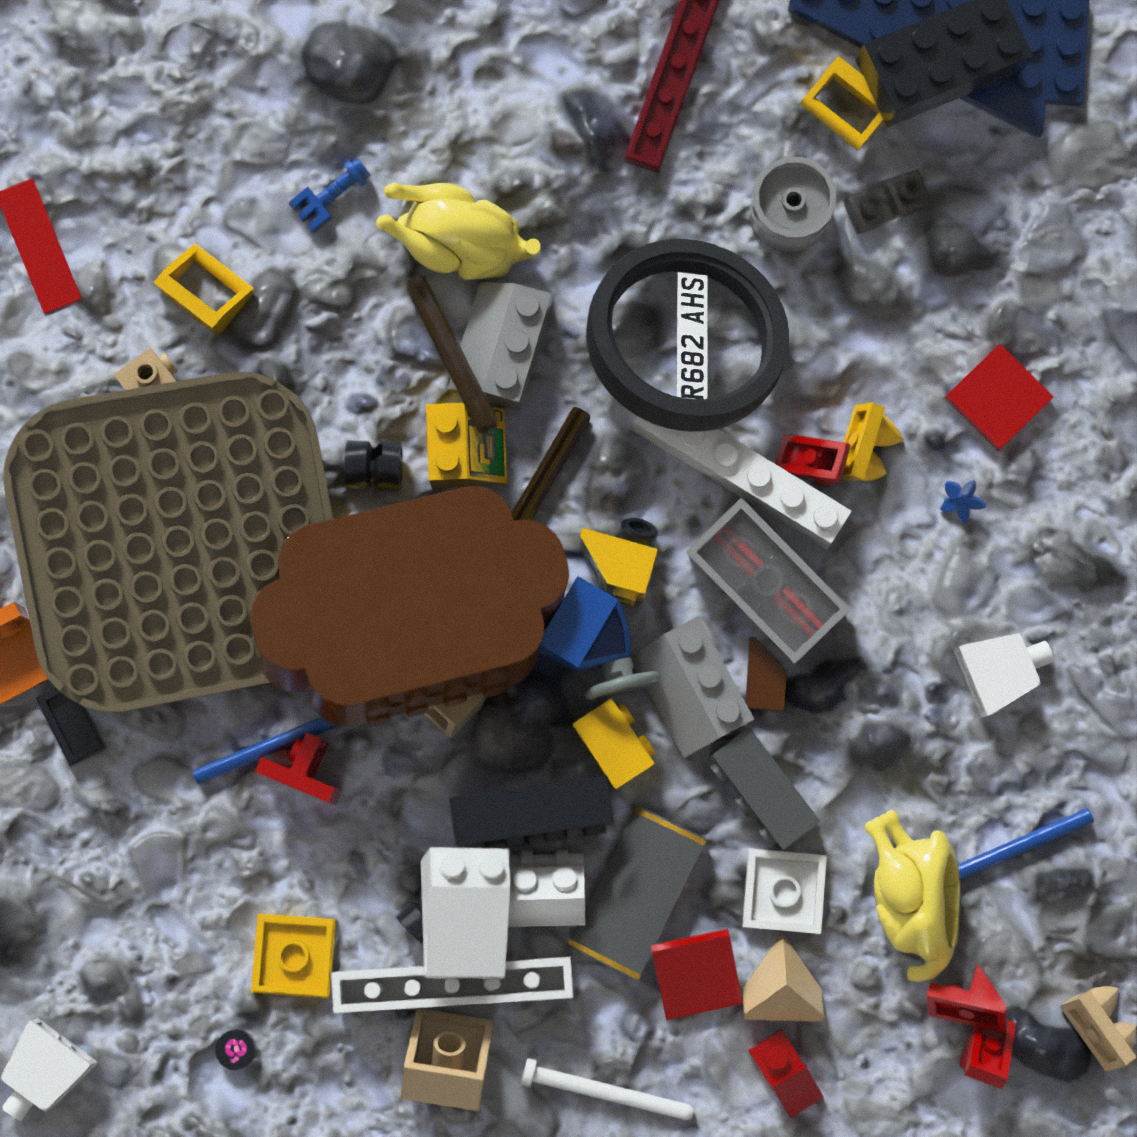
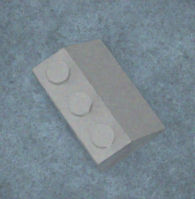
(505, 339)
(694, 689)

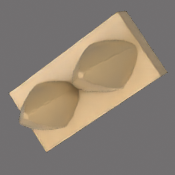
(1107, 1040)

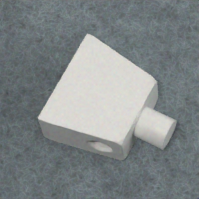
(1001, 670)
(43, 1069)

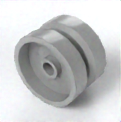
(797, 182)

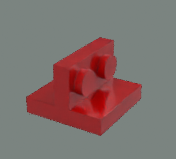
(306, 759)

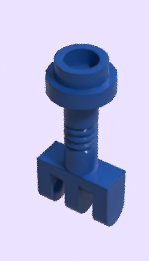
(317, 204)

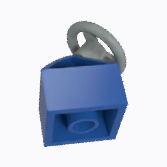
(593, 634)

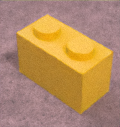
(614, 744)

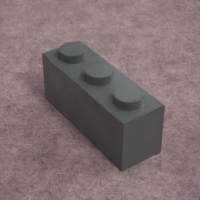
(763, 790)

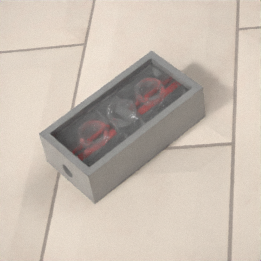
(768, 580)

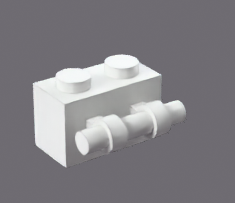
(546, 889)

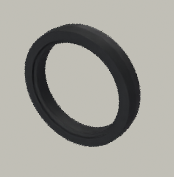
(721, 266)

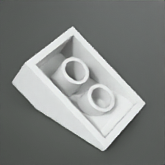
(465, 912)

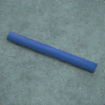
(260, 750)
(1025, 843)

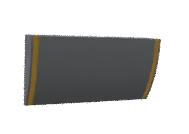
(637, 892)

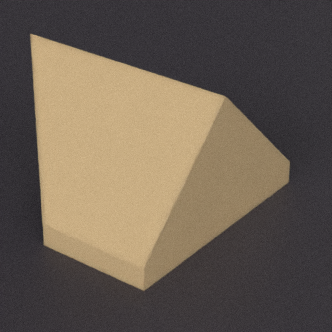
(782, 988)

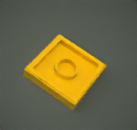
(293, 955)

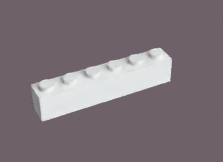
(752, 479)
(409, 989)

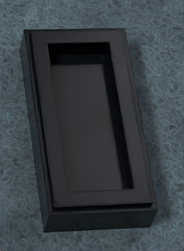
(71, 726)

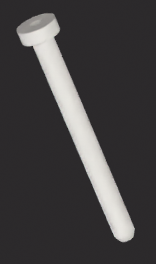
(604, 1091)

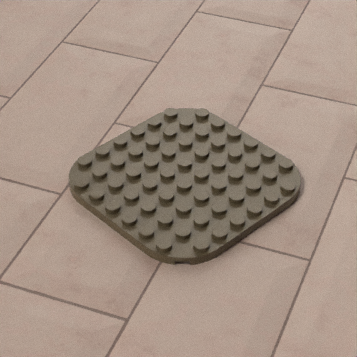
(155, 529)

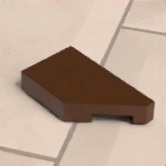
(764, 679)

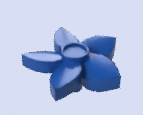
(961, 499)

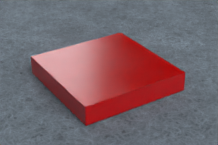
(999, 397)
(696, 974)

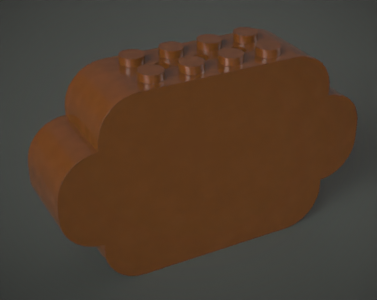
(409, 606)

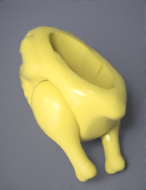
(455, 233)
(917, 894)

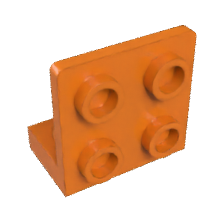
(18, 658)

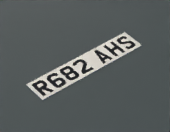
(692, 336)

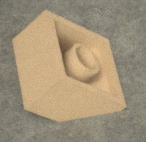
(447, 1059)

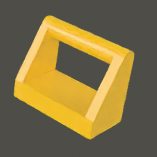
(855, 84)
(214, 321)

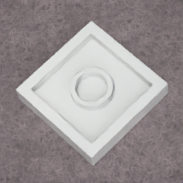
(784, 891)

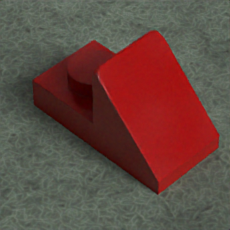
(813, 458)
(975, 1007)
(988, 1055)
(786, 1073)

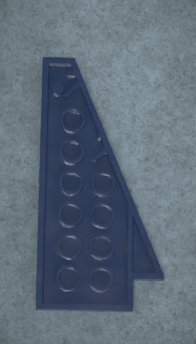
(1051, 28)

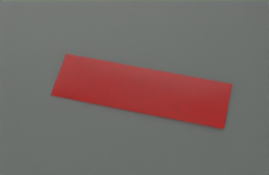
(38, 246)

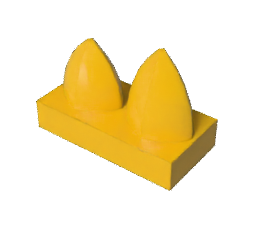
(865, 430)

